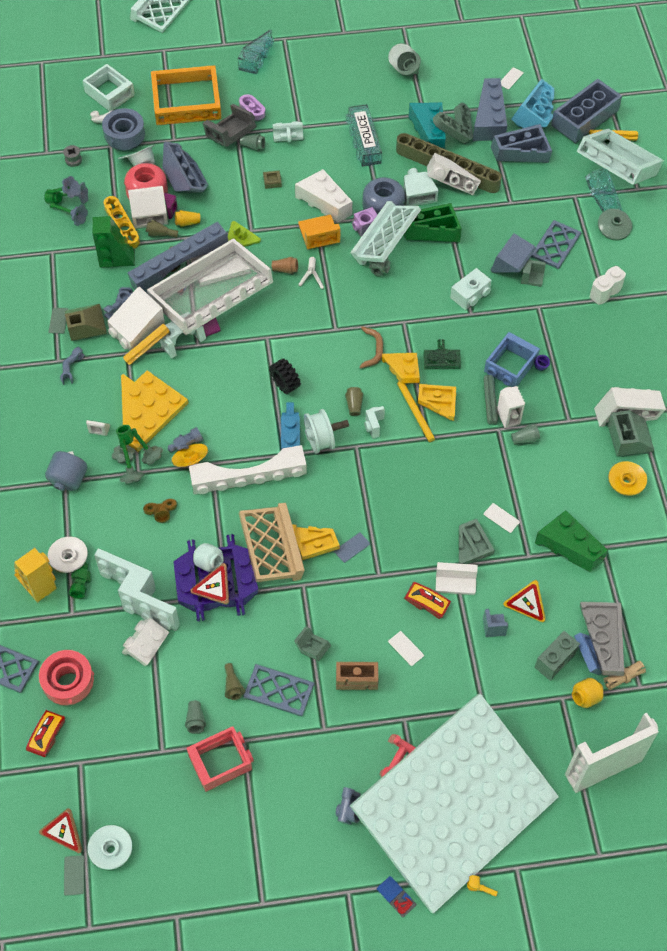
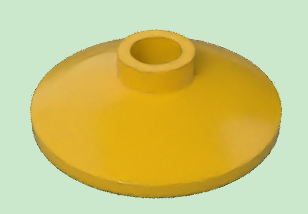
(190, 456)
(627, 471)

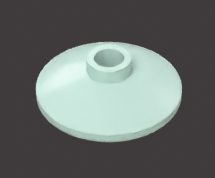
(105, 838)

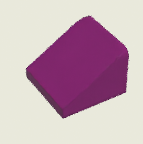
(171, 204)
(211, 327)

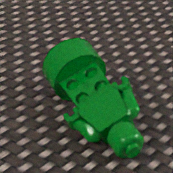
(80, 577)

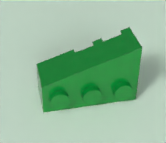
(435, 224)
(110, 244)
(573, 541)

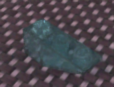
(253, 54)

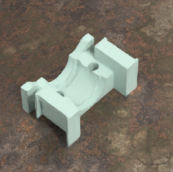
(168, 341)

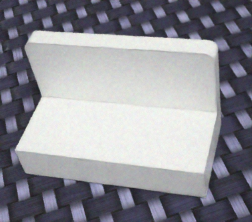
(456, 578)

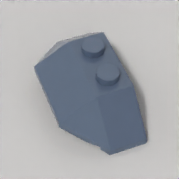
(182, 170)

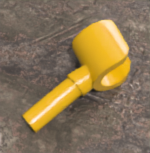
(474, 885)

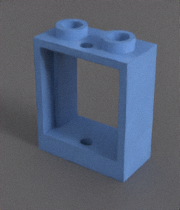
(512, 343)

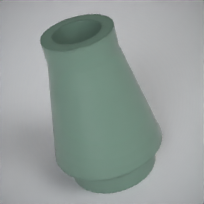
(254, 142)
(526, 435)
(195, 719)

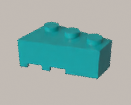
(422, 118)

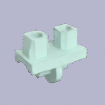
(288, 131)

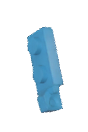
(290, 427)

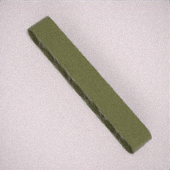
(423, 151)

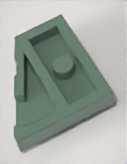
(473, 543)

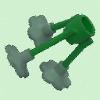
(125, 453)

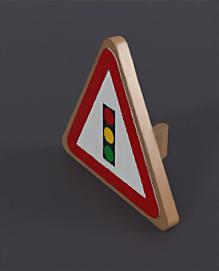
(214, 586)
(63, 831)

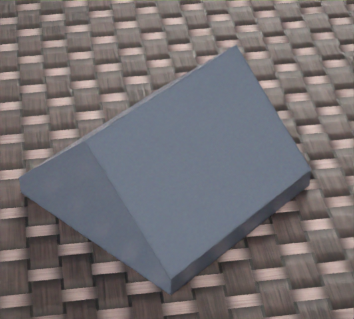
(513, 255)

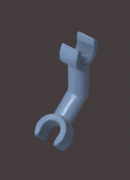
(76, 355)

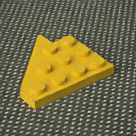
(148, 406)

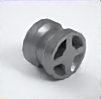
(72, 156)

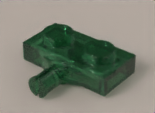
(442, 358)

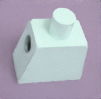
(419, 188)

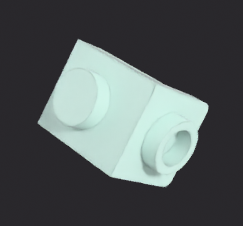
(371, 420)

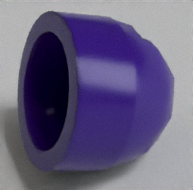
(542, 362)

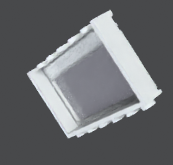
(210, 286)

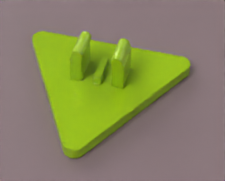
(242, 235)

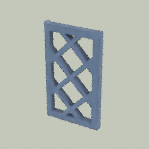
(549, 233)
(18, 657)
(283, 705)

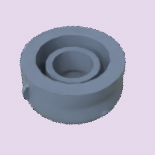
(123, 129)
(382, 187)

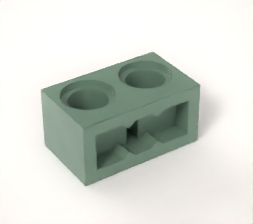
(557, 655)

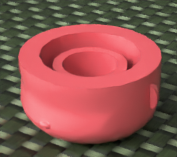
(145, 176)
(63, 663)

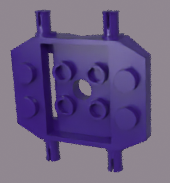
(245, 579)

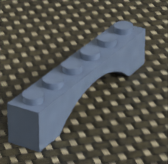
(157, 268)

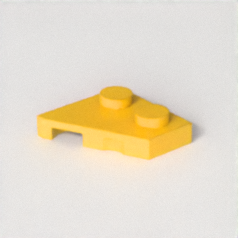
(403, 366)
(438, 399)
(315, 541)

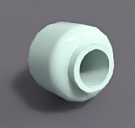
(208, 557)

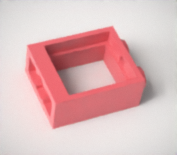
(212, 742)

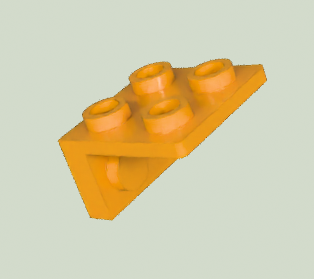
(319, 231)

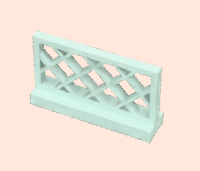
(144, 7)
(382, 225)

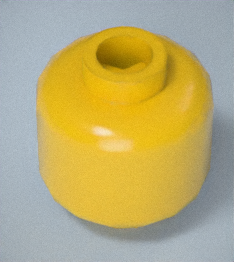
(587, 693)

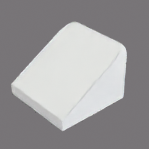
(98, 427)

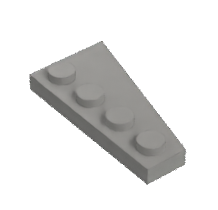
(606, 635)

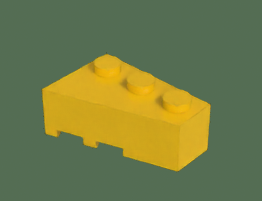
(35, 574)

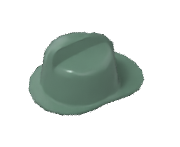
(404, 59)

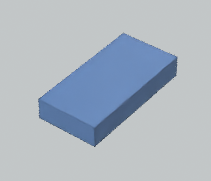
(588, 653)

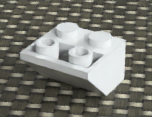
(147, 205)

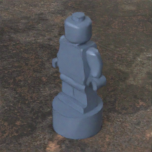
(183, 441)

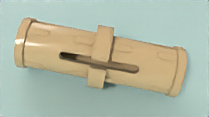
(629, 673)

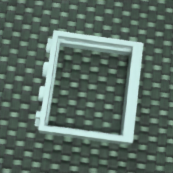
(620, 156)

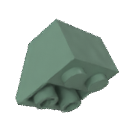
(629, 433)

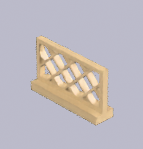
(286, 536)

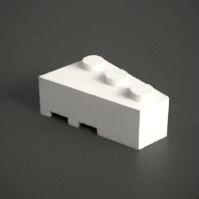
(325, 195)

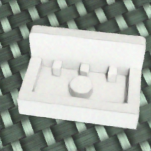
(145, 641)

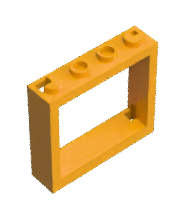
(186, 113)

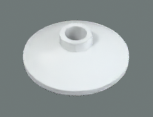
(67, 547)

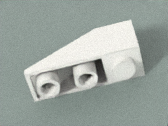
(452, 174)

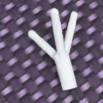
(311, 270)

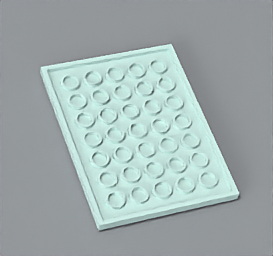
(454, 802)

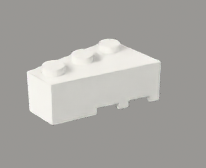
(642, 402)

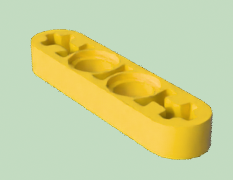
(123, 221)

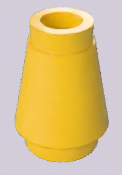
(186, 218)

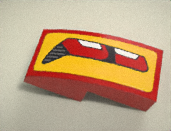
(426, 598)
(45, 733)

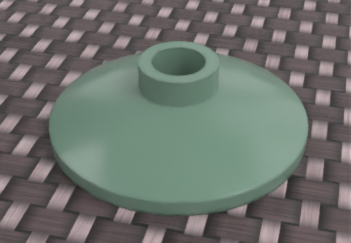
(610, 228)

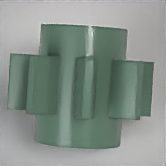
(379, 268)

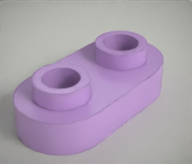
(252, 105)

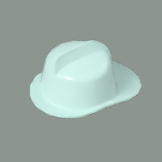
(143, 156)

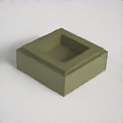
(272, 179)

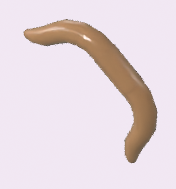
(379, 347)

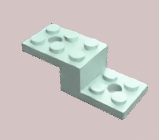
(137, 590)

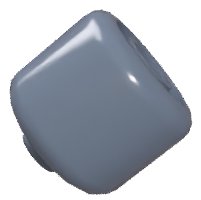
(66, 471)

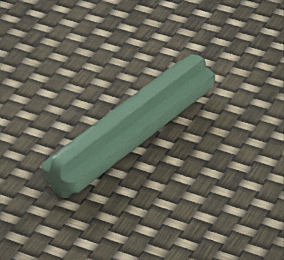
(490, 399)

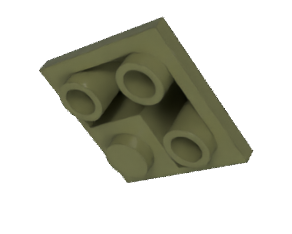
(85, 322)

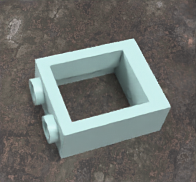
(116, 97)

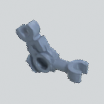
(123, 295)

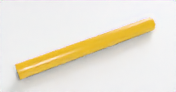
(415, 410)

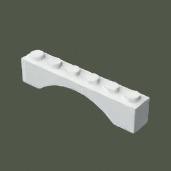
(209, 477)

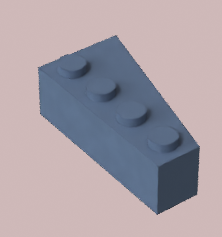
(491, 111)

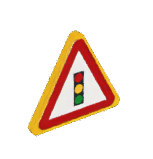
(528, 602)

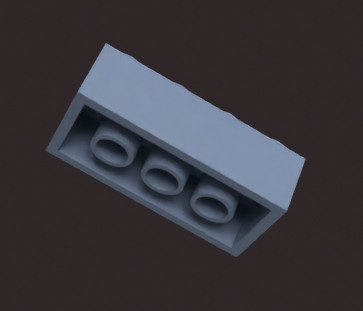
(586, 110)

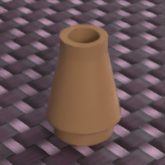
(285, 265)

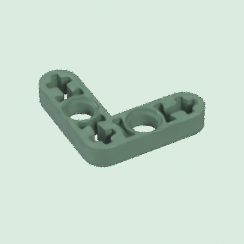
(460, 127)

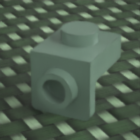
(311, 644)

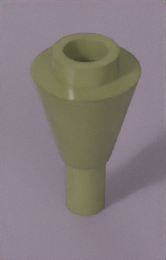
(157, 229)
(233, 687)

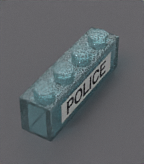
(364, 135)

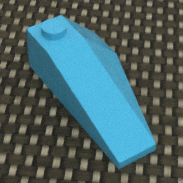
(536, 107)

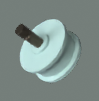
(320, 430)

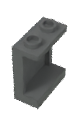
(231, 127)

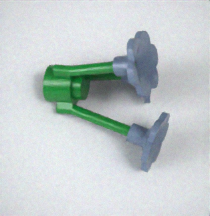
(71, 189)

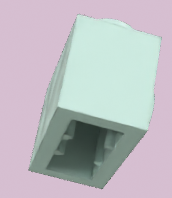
(471, 289)

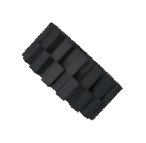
(284, 376)

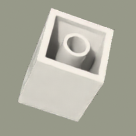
(135, 319)

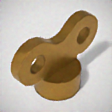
(161, 510)

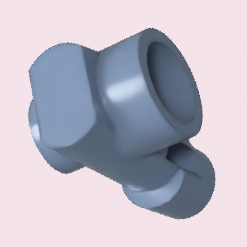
(343, 810)

